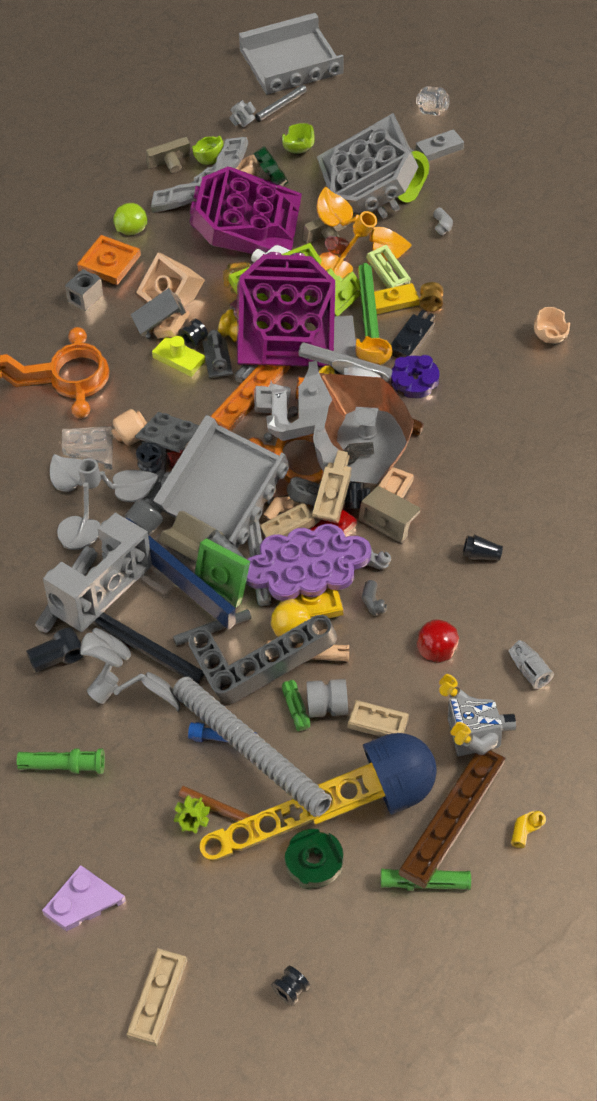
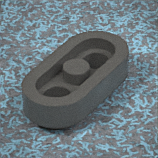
(303, 490)

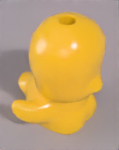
(228, 325)

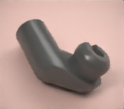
(369, 598)

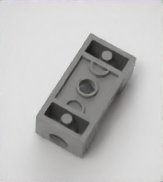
(84, 598)

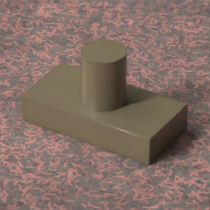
(168, 154)
(317, 229)

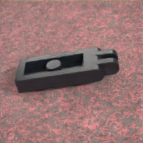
(413, 335)

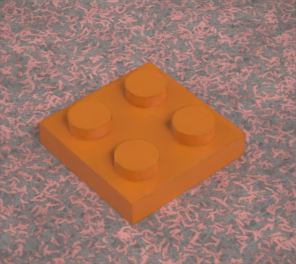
(109, 259)

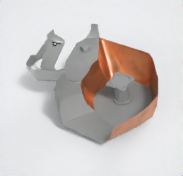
(342, 413)

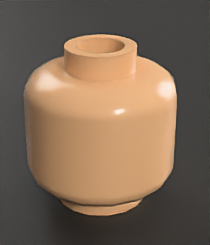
(127, 426)

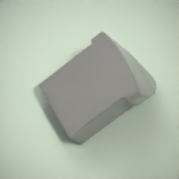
(263, 398)

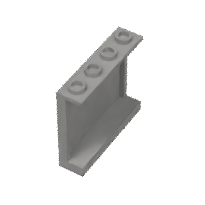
(289, 54)
(222, 481)

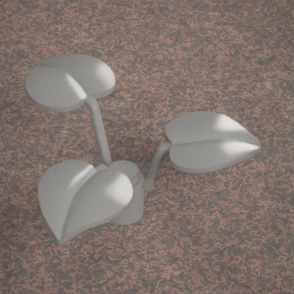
(70, 472)
(111, 650)

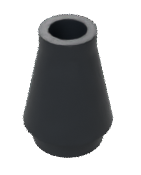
(481, 549)

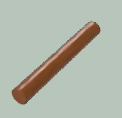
(215, 805)

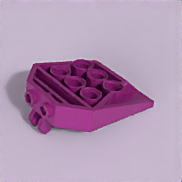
(244, 211)
(275, 276)

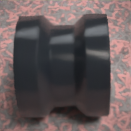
(193, 333)
(145, 453)
(290, 985)

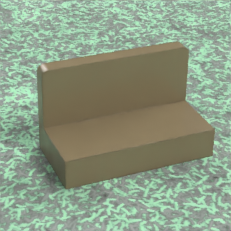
(388, 513)
(186, 535)

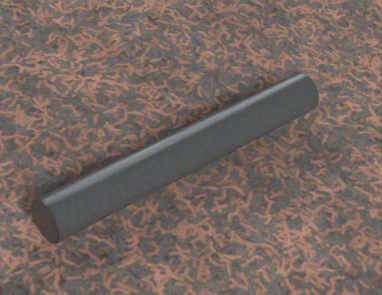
(280, 103)
(211, 627)

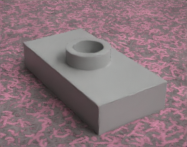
(440, 145)

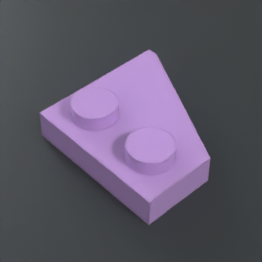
(81, 900)

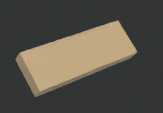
(156, 997)

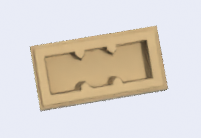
(286, 522)
(377, 719)

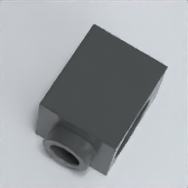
(84, 289)

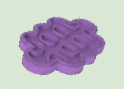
(307, 562)

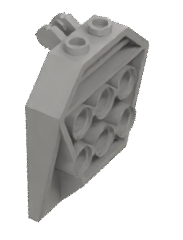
(370, 167)

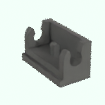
(157, 311)

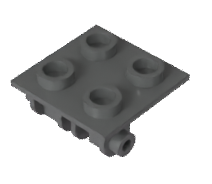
(168, 432)

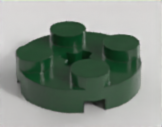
(270, 166)
(310, 874)

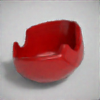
(437, 640)

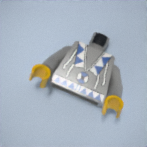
(473, 721)

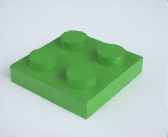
(222, 571)

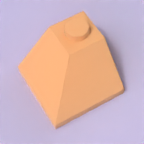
(170, 274)

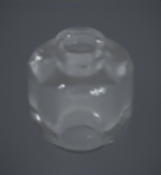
(433, 100)

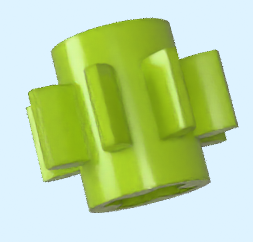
(191, 814)

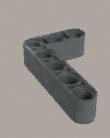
(260, 659)

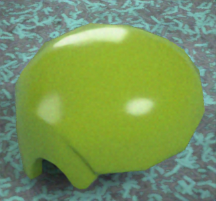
(299, 138)
(208, 149)
(130, 219)

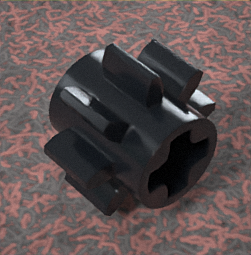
(355, 494)

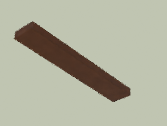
(451, 818)

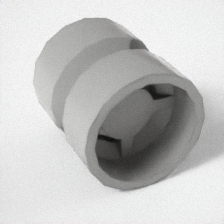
(327, 698)

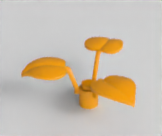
(334, 210)

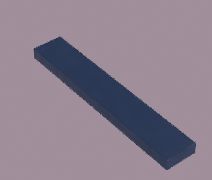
(191, 584)

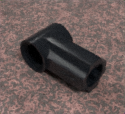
(62, 648)

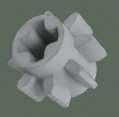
(242, 113)

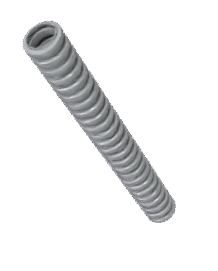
(252, 747)

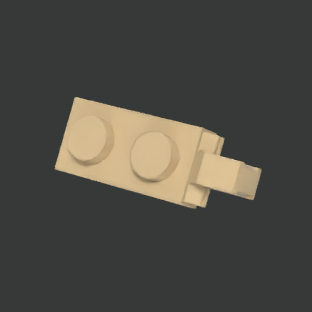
(333, 489)

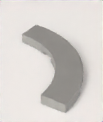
(180, 195)

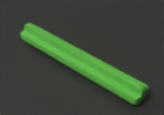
(368, 301)

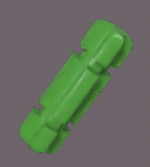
(296, 705)

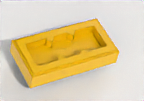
(396, 298)

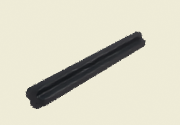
(149, 647)

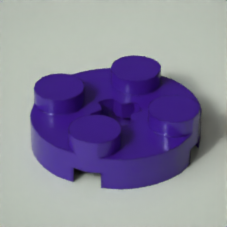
(415, 365)

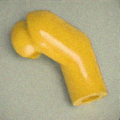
(525, 825)

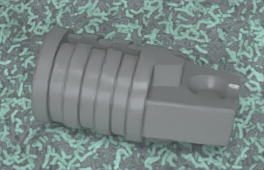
(531, 665)

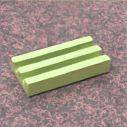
(389, 278)

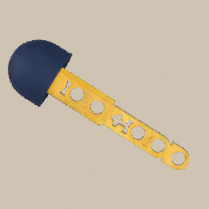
(398, 770)

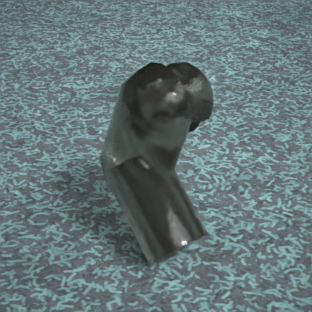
(355, 450)

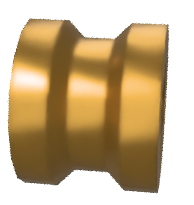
(431, 296)

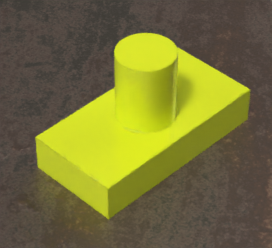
(178, 356)

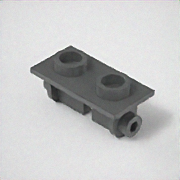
(217, 355)

